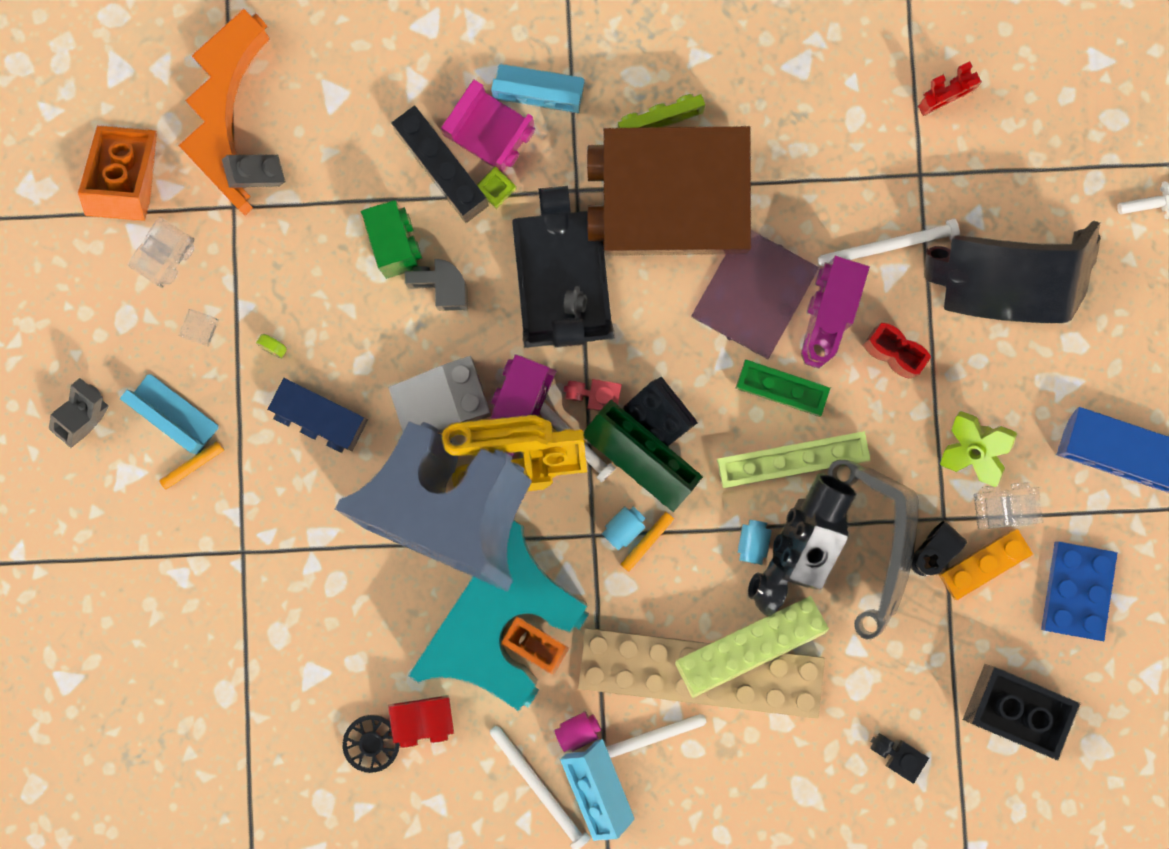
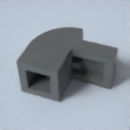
(447, 281)
(78, 414)

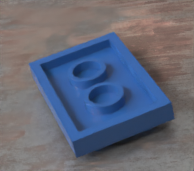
(1079, 591)

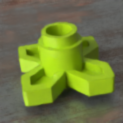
(978, 447)

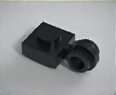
(904, 759)

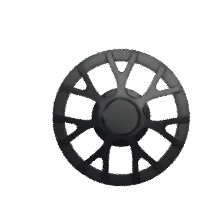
(370, 744)

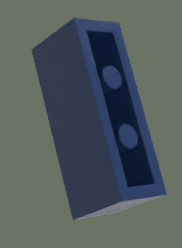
(317, 416)

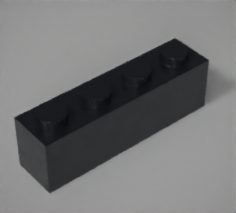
(440, 164)

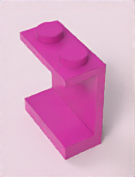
(488, 127)

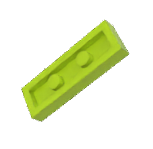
(662, 115)

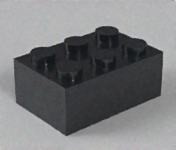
(1021, 711)

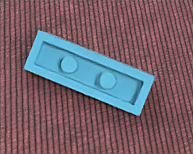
(538, 88)
(171, 414)
(598, 791)

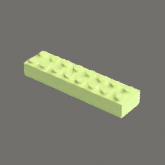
(751, 646)

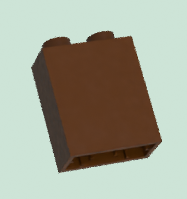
(672, 190)

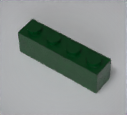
(642, 455)

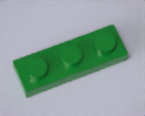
(782, 388)

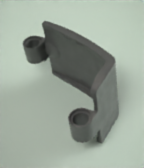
(903, 542)

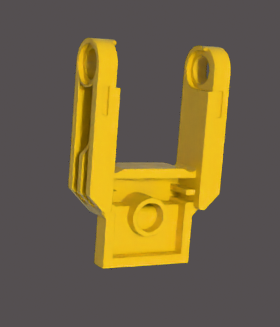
(544, 451)

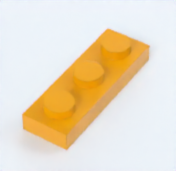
(986, 564)

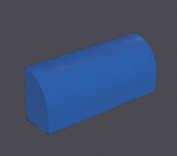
(1116, 448)

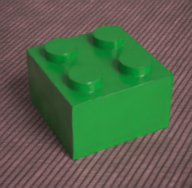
(390, 239)

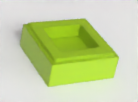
(496, 187)

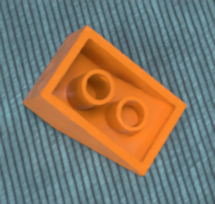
(118, 173)

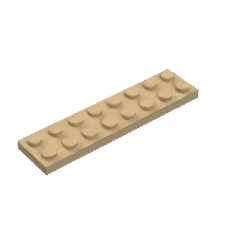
(647, 669)

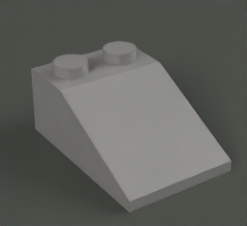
(441, 396)

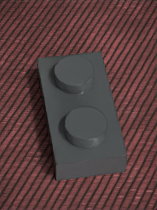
(253, 171)

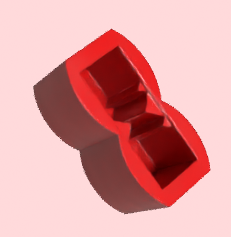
(903, 355)
(421, 720)

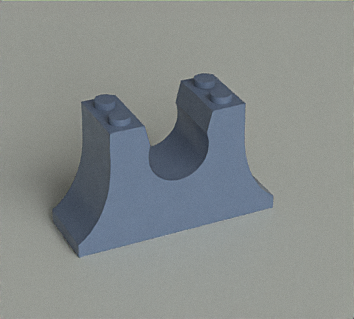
(458, 527)

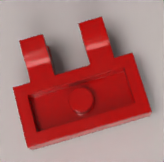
(959, 86)

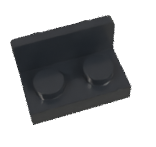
(661, 411)

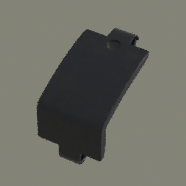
(555, 258)
(1015, 277)

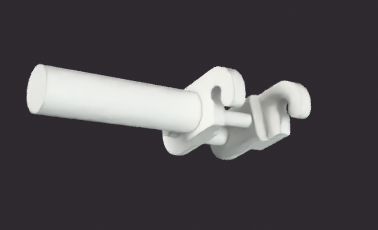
(1148, 203)

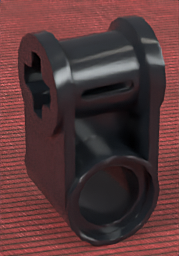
(941, 546)

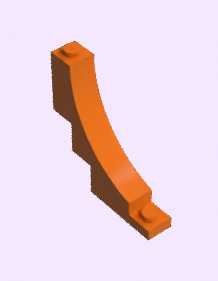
(225, 61)

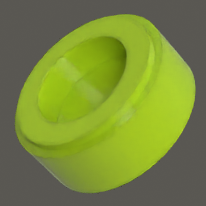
(271, 345)

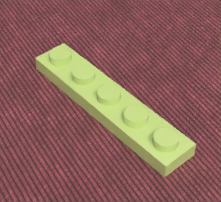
(792, 459)

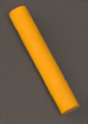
(191, 465)
(647, 541)

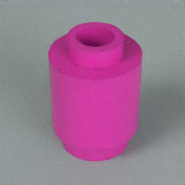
(577, 731)

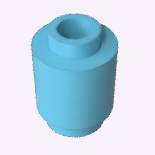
(624, 527)
(754, 542)

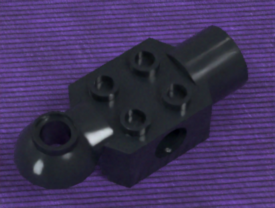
(807, 545)

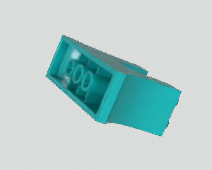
(472, 634)

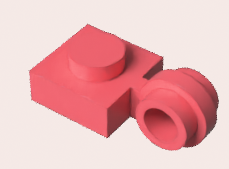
(599, 395)

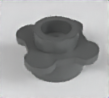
(575, 302)

